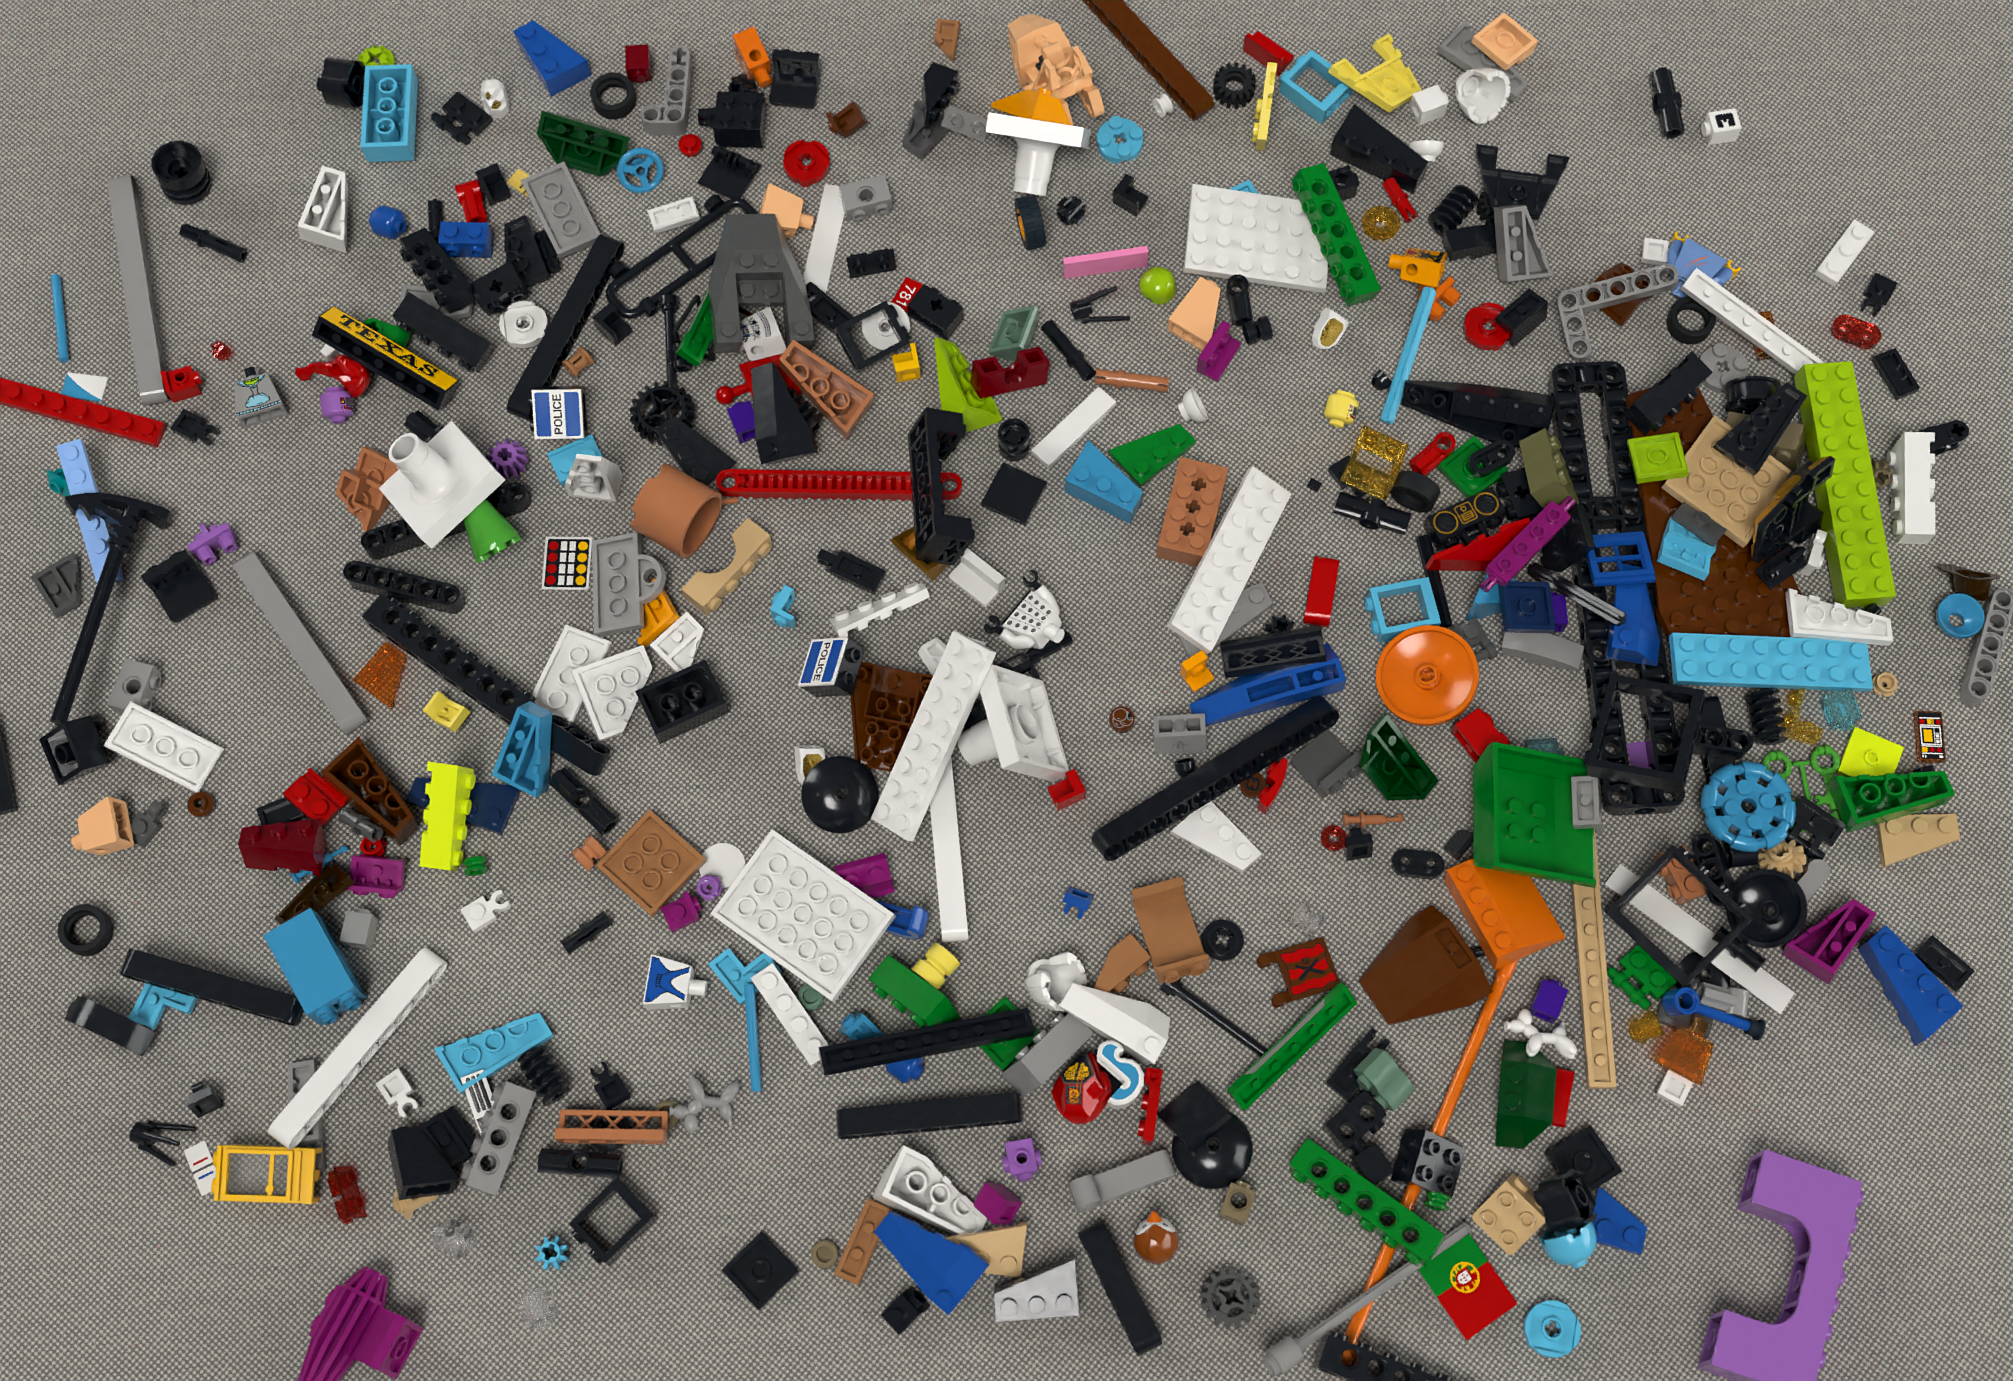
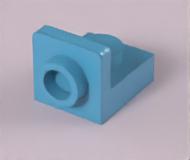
(858, 1027)

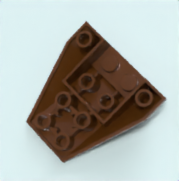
(883, 712)
(1424, 971)

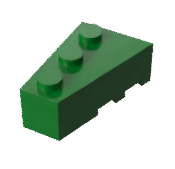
(911, 994)

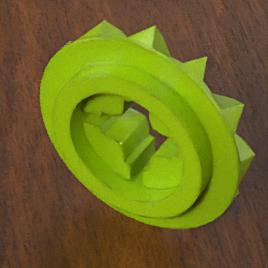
(384, 55)

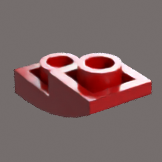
(1275, 779)
(1563, 1091)

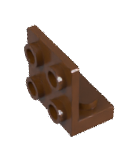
(1621, 312)

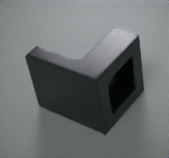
(493, 184)
(1127, 197)
(611, 325)

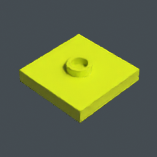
(1868, 755)

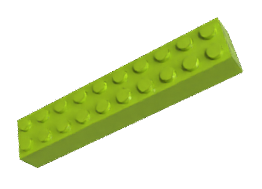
(1849, 499)

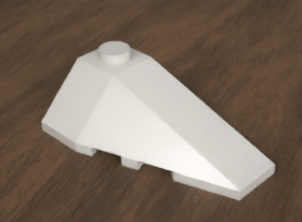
(594, 478)
(1129, 1022)
(922, 1192)

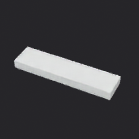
(1073, 427)

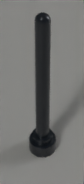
(668, 304)
(1176, 989)

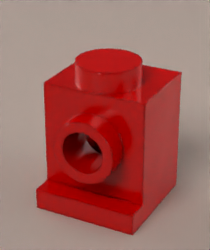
(182, 383)

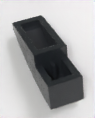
(1470, 241)

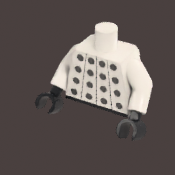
(1031, 621)

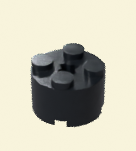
(342, 82)
(1565, 1201)

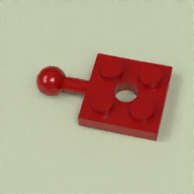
(726, 394)

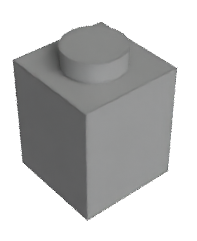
(359, 929)

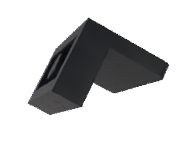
(1523, 316)

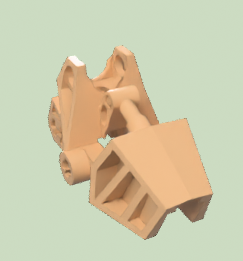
(1063, 68)

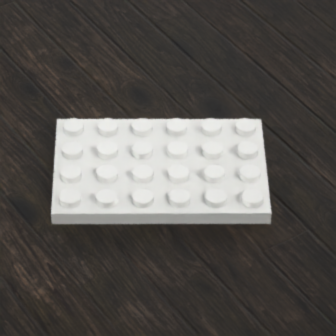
(1254, 237)
(803, 915)

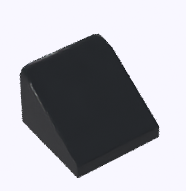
(1459, 844)

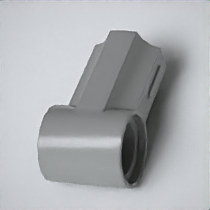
(1728, 1000)

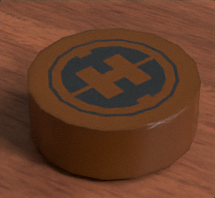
(1252, 786)

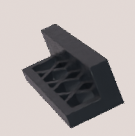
(1273, 650)

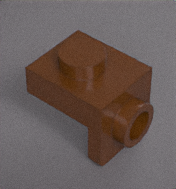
(847, 120)

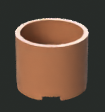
(676, 511)

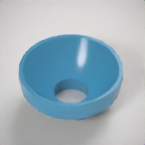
(1964, 607)

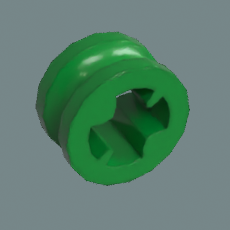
(475, 866)
(1437, 1201)

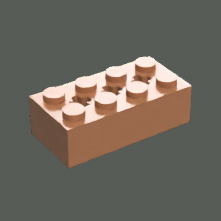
(1184, 498)

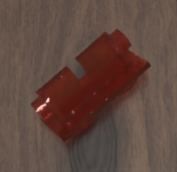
(344, 1182)

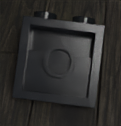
(1569, 543)

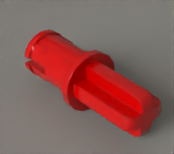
(1399, 199)

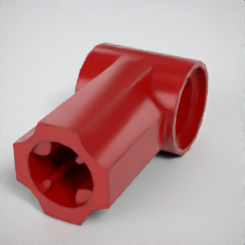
(470, 198)
(1432, 455)

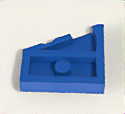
(1616, 1225)

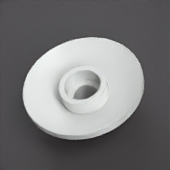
(872, 328)

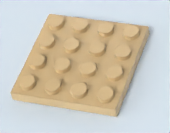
(1723, 487)

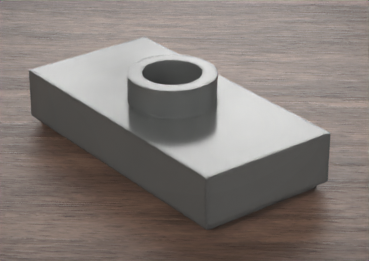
(1699, 524)

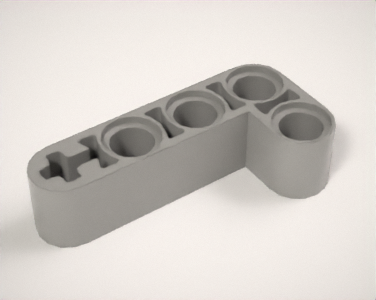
(671, 109)
(1094, 1191)

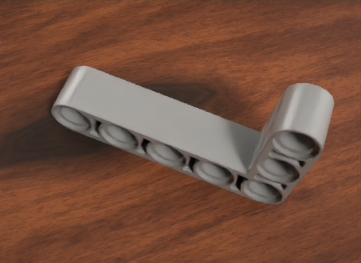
(1608, 299)
(1985, 658)

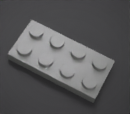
(561, 209)

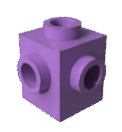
(1021, 1150)

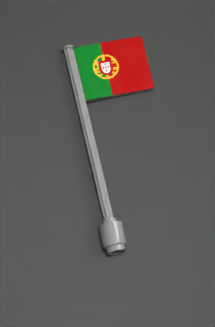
(1455, 1276)

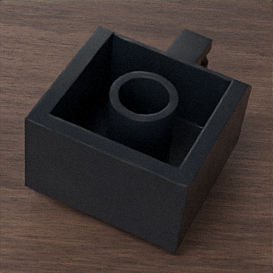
(736, 119)

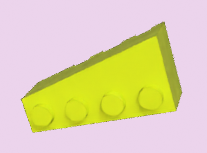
(446, 815)

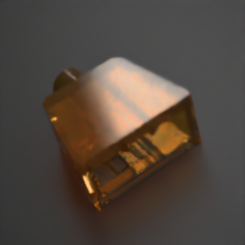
(1686, 1051)

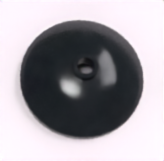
(825, 806)
(1768, 890)
(1216, 1167)

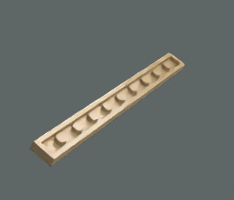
(1593, 984)

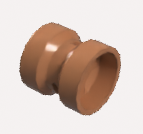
(589, 853)

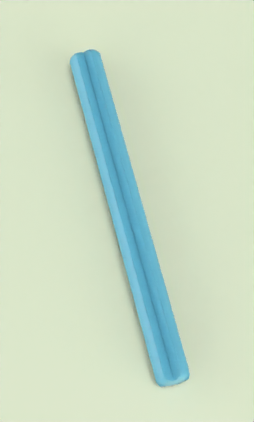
(1408, 355)

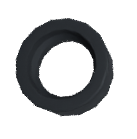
(609, 81)
(1685, 335)
(1415, 491)
(72, 916)

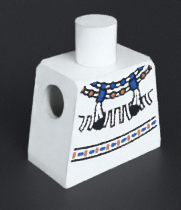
(761, 335)

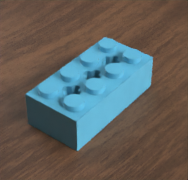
(389, 113)

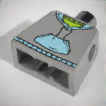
(257, 399)

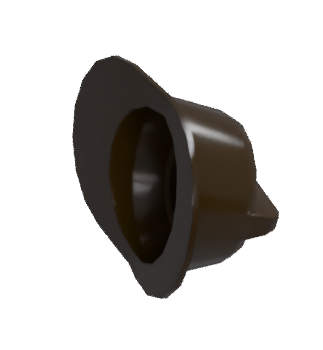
(1968, 581)

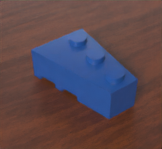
(550, 58)

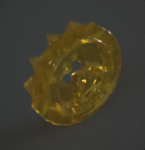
(1381, 214)

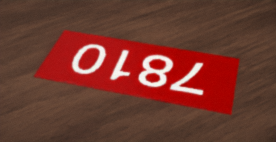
(906, 292)

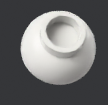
(1427, 149)
(1192, 407)

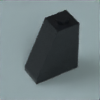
(418, 1165)

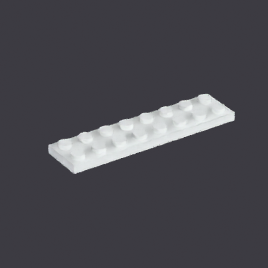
(1229, 560)
(933, 735)

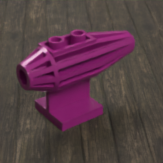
(360, 1329)

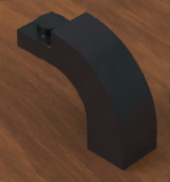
(110, 1025)

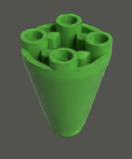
(488, 531)

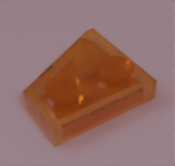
(382, 674)

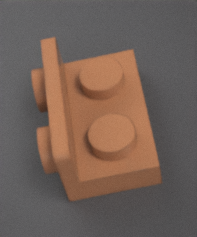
(1681, 884)

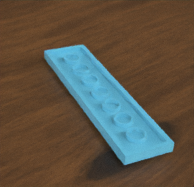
(1769, 662)

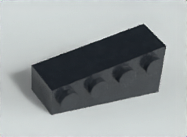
(1377, 151)

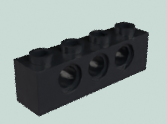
(436, 271)

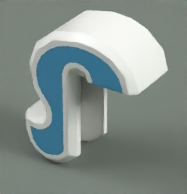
(1124, 1070)

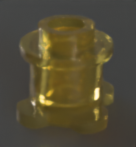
(1645, 1028)

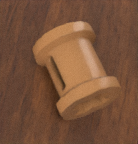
(577, 362)

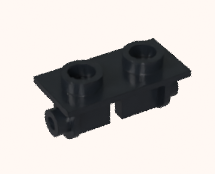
(868, 264)
(1782, 566)

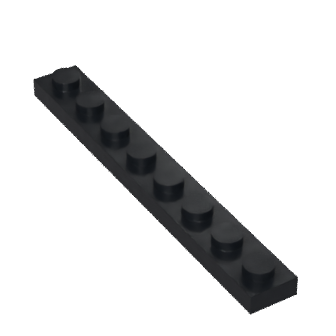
(925, 1041)

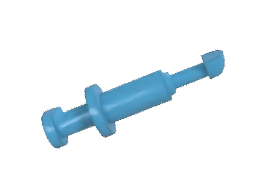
(327, 858)

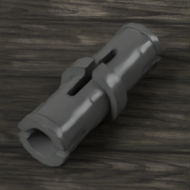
(360, 824)

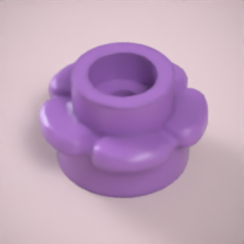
(708, 880)

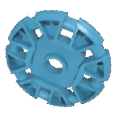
(1759, 796)

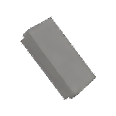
(1586, 803)

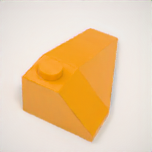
(1034, 106)

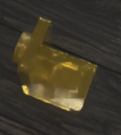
(1799, 731)

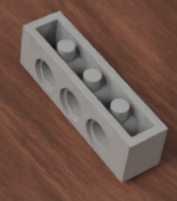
(520, 1101)

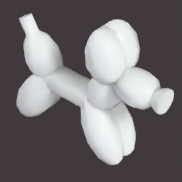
(1558, 1038)

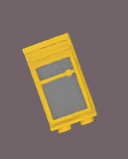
(265, 1173)

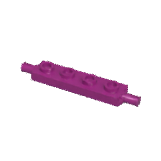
(1527, 544)

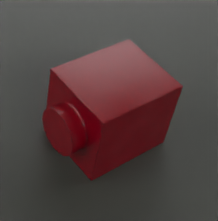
(638, 63)

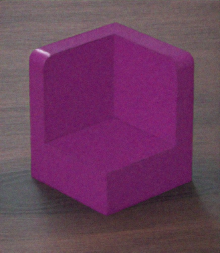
(997, 1203)

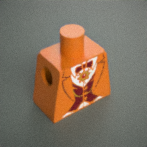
(752, 56)

